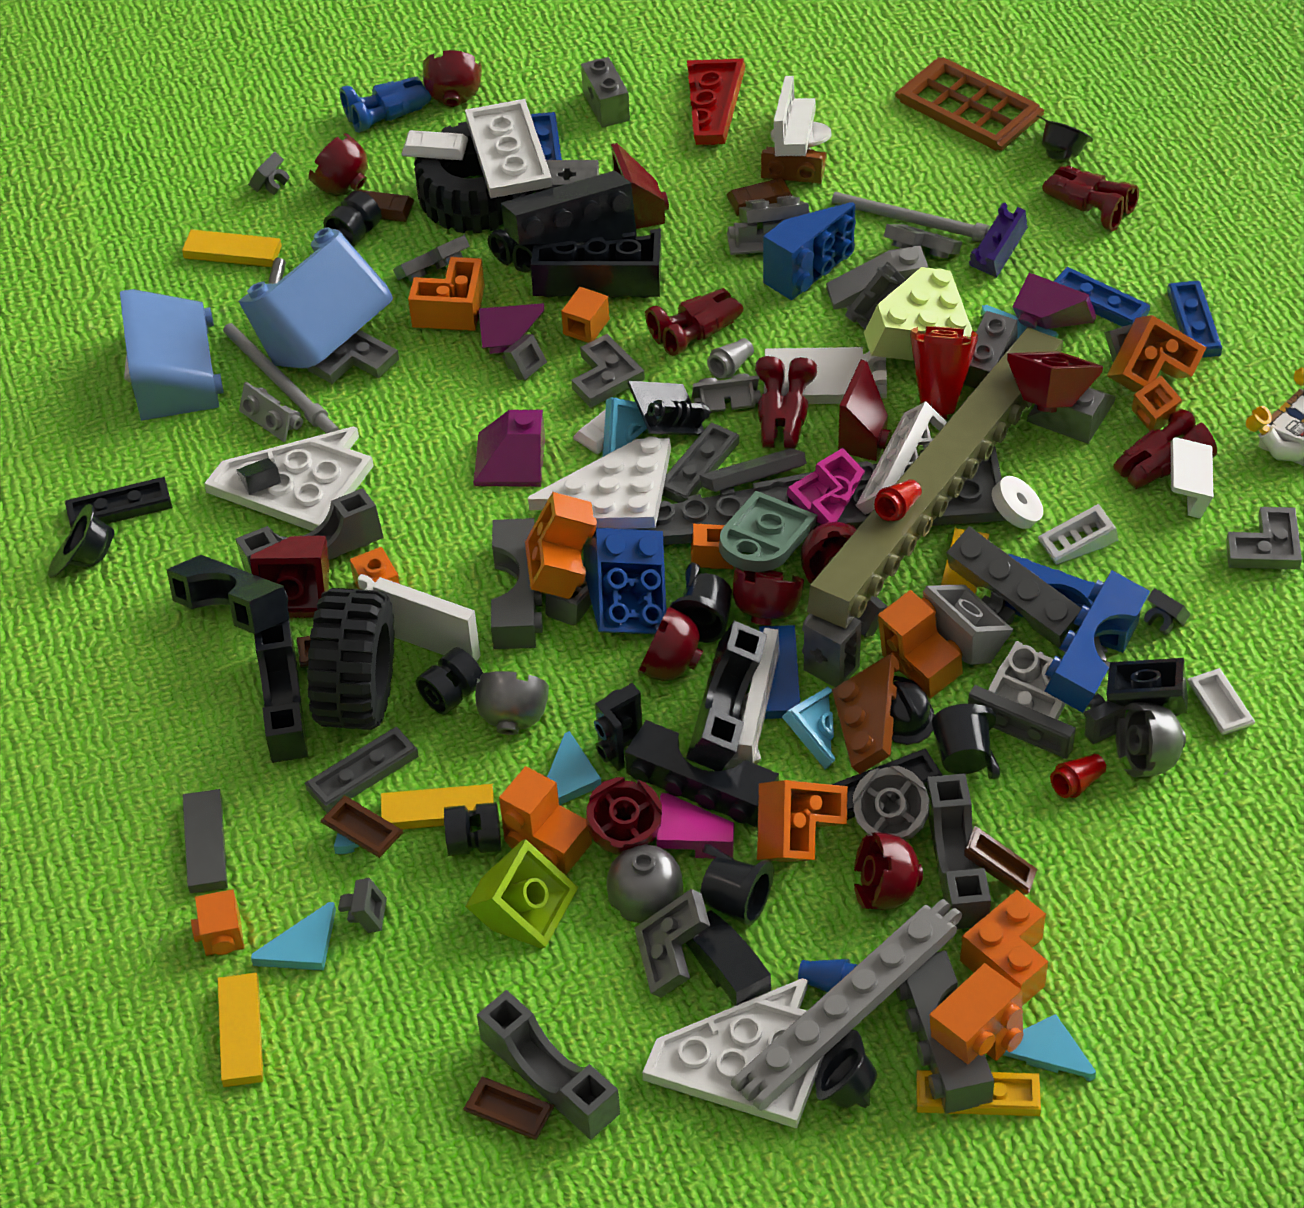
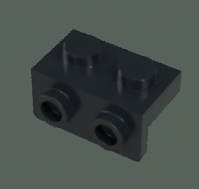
(617, 723)

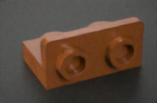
(793, 168)

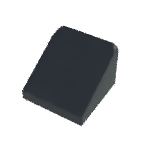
(259, 475)

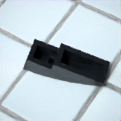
(730, 961)

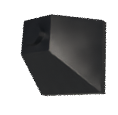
(1149, 681)

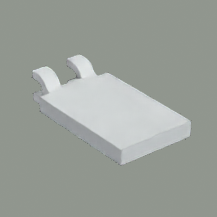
(834, 371)
(428, 619)

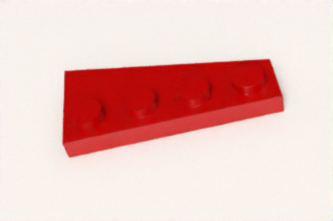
(713, 97)

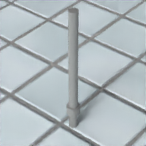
(975, 231)
(312, 411)

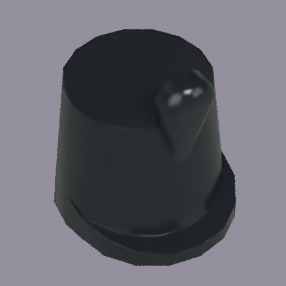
(706, 603)
(965, 739)
(736, 886)

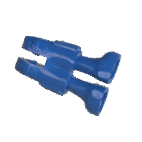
(387, 102)

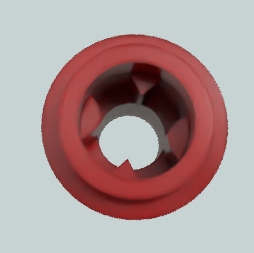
(896, 500)
(1077, 775)

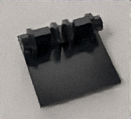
(668, 408)

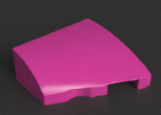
(828, 487)
(693, 827)

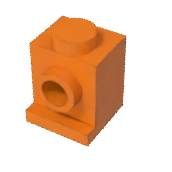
(1155, 403)
(706, 547)

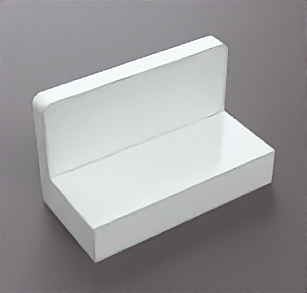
(1192, 474)

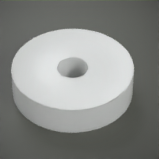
(1017, 502)

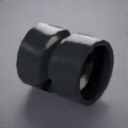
(354, 217)
(449, 681)
(459, 832)

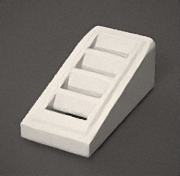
(1083, 522)

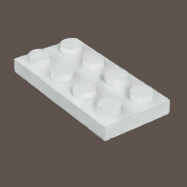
(508, 148)

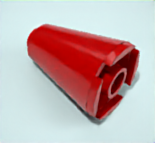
(941, 365)

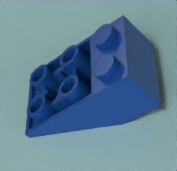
(807, 248)
(626, 579)

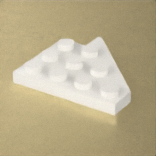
(310, 477)
(621, 485)
(715, 1049)

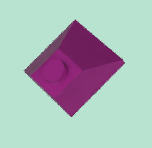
(1051, 304)
(506, 324)
(511, 450)

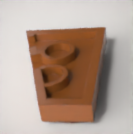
(865, 713)

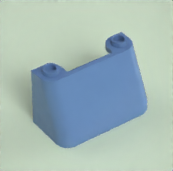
(316, 303)
(169, 354)

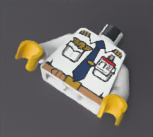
(1284, 429)

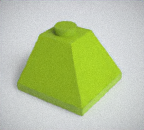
(523, 896)

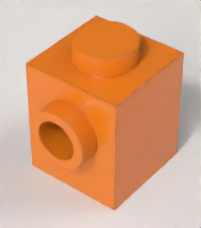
(585, 315)
(374, 565)
(218, 923)

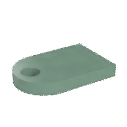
(767, 531)

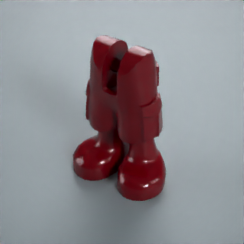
(1088, 189)
(700, 317)
(786, 410)
(1152, 453)

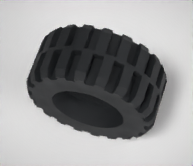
(455, 199)
(351, 658)

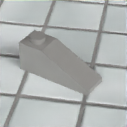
(848, 286)

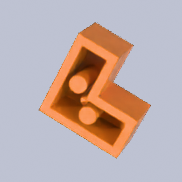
(449, 301)
(1152, 348)
(557, 545)
(912, 637)
(533, 813)
(790, 817)
(1006, 944)
(980, 1017)

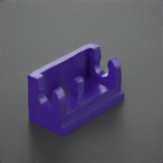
(999, 241)

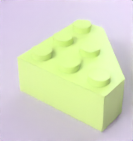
(920, 301)

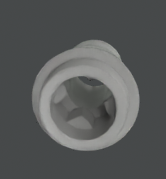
(728, 359)

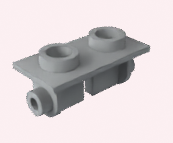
(746, 238)
(739, 389)
(268, 412)

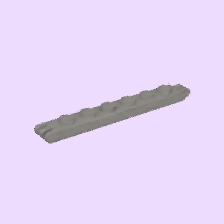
(846, 1004)

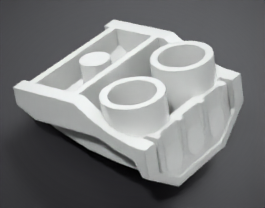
(1024, 680)

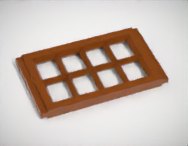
(926, 78)

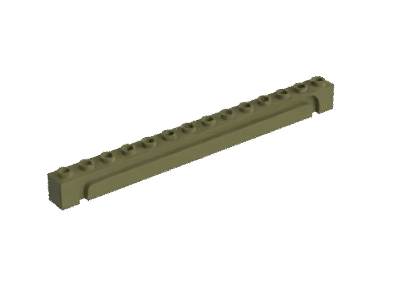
(941, 471)

